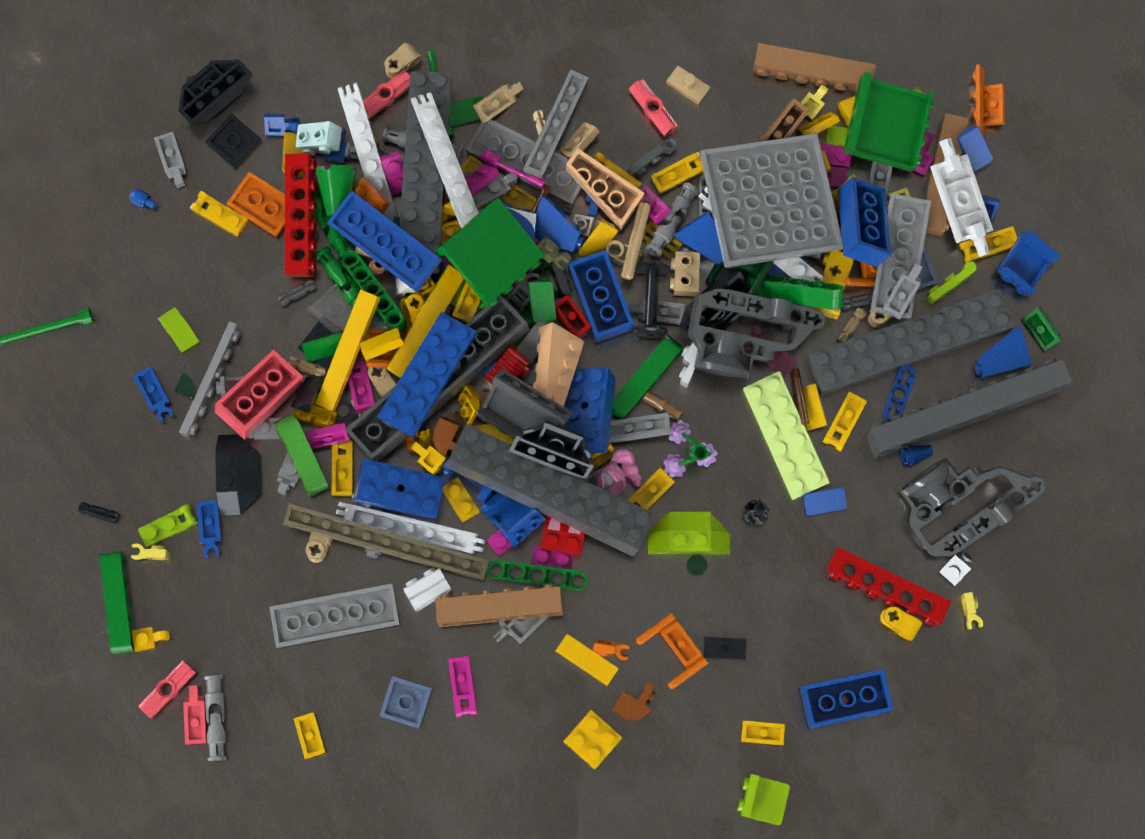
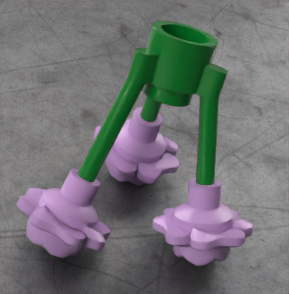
(701, 452)

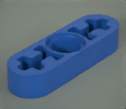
(899, 378)

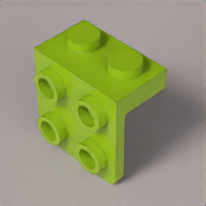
(763, 799)

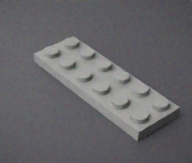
(515, 150)
(907, 235)
(334, 615)

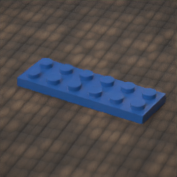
(384, 241)
(427, 374)

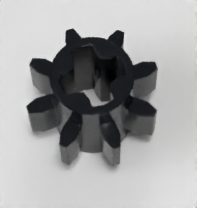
(756, 512)

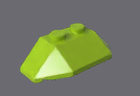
(688, 534)

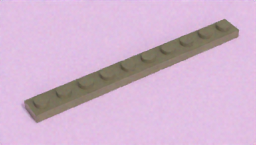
(385, 542)

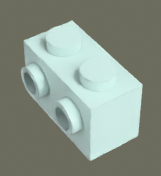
(318, 137)

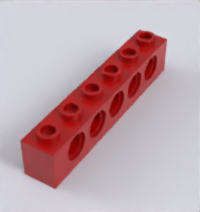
(293, 166)
(938, 604)

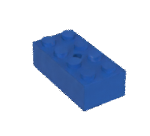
(864, 222)
(593, 278)
(591, 404)
(378, 488)
(866, 693)

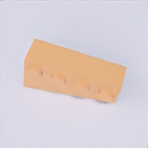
(607, 189)
(556, 361)

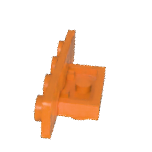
(989, 102)

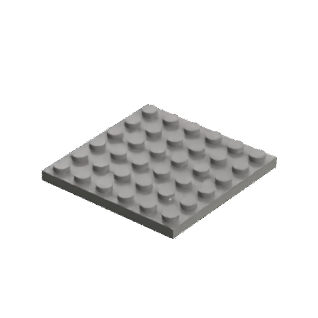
(771, 200)

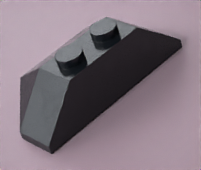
(212, 89)
(715, 318)
(554, 448)
(236, 474)

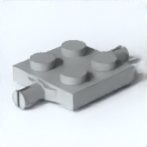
(519, 629)

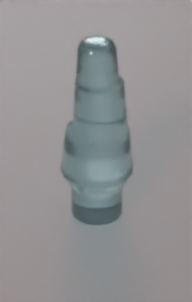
(379, 323)

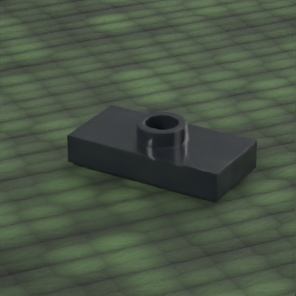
(725, 648)

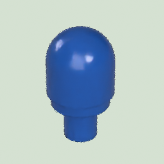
(142, 199)

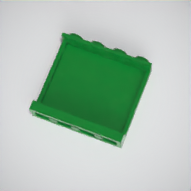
(888, 124)
(492, 252)

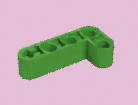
(301, 454)

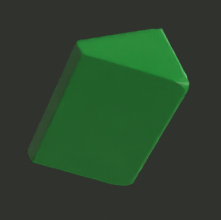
(464, 112)
(542, 300)
(1042, 328)
(321, 347)

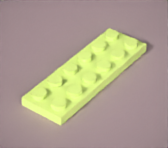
(786, 435)

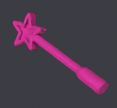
(493, 160)

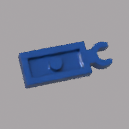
(153, 392)
(209, 525)

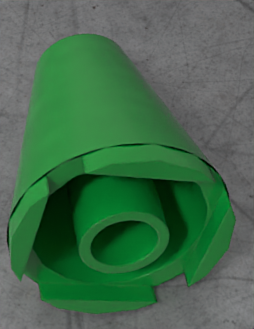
(335, 185)

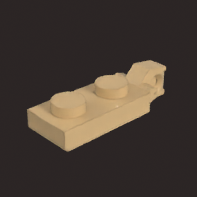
(497, 101)

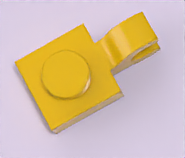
(430, 457)
(146, 638)

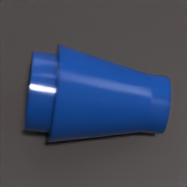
(915, 454)

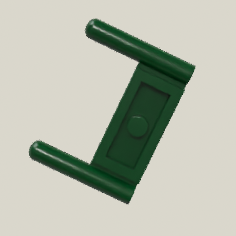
(759, 269)

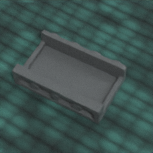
(517, 406)

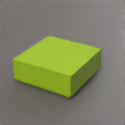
(836, 135)

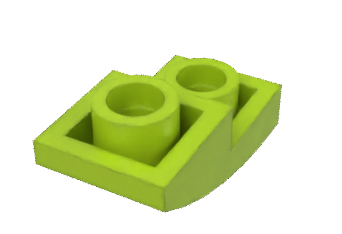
(178, 329)

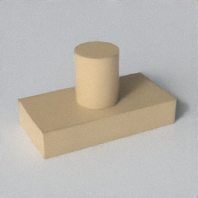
(688, 85)

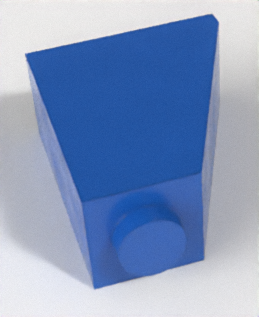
(557, 226)
(702, 237)
(1004, 357)

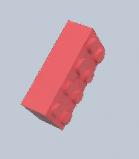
(271, 379)

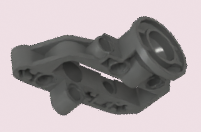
(726, 351)
(935, 490)

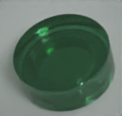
(696, 565)

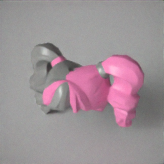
(613, 477)

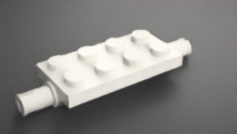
(962, 198)

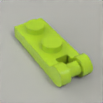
(952, 282)
(167, 526)

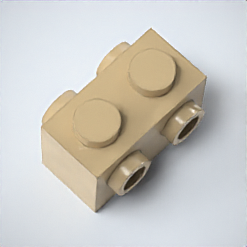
(686, 270)

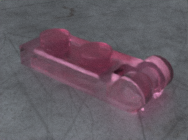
(782, 360)

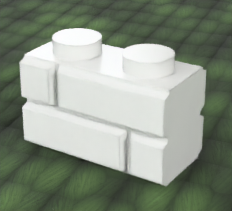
(427, 589)

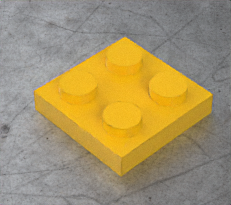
(592, 739)

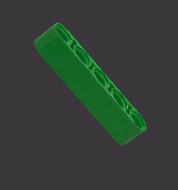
(370, 284)
(801, 291)
(646, 377)
(528, 569)
(116, 602)

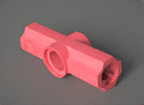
(395, 86)
(646, 98)
(156, 699)

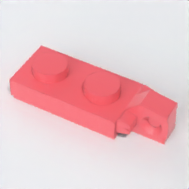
(195, 717)

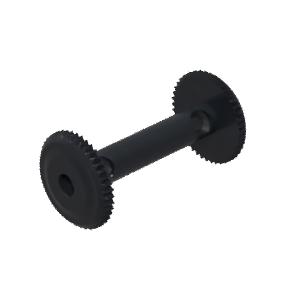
(652, 270)

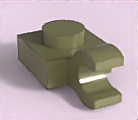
(552, 253)

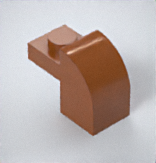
(445, 435)
(634, 709)

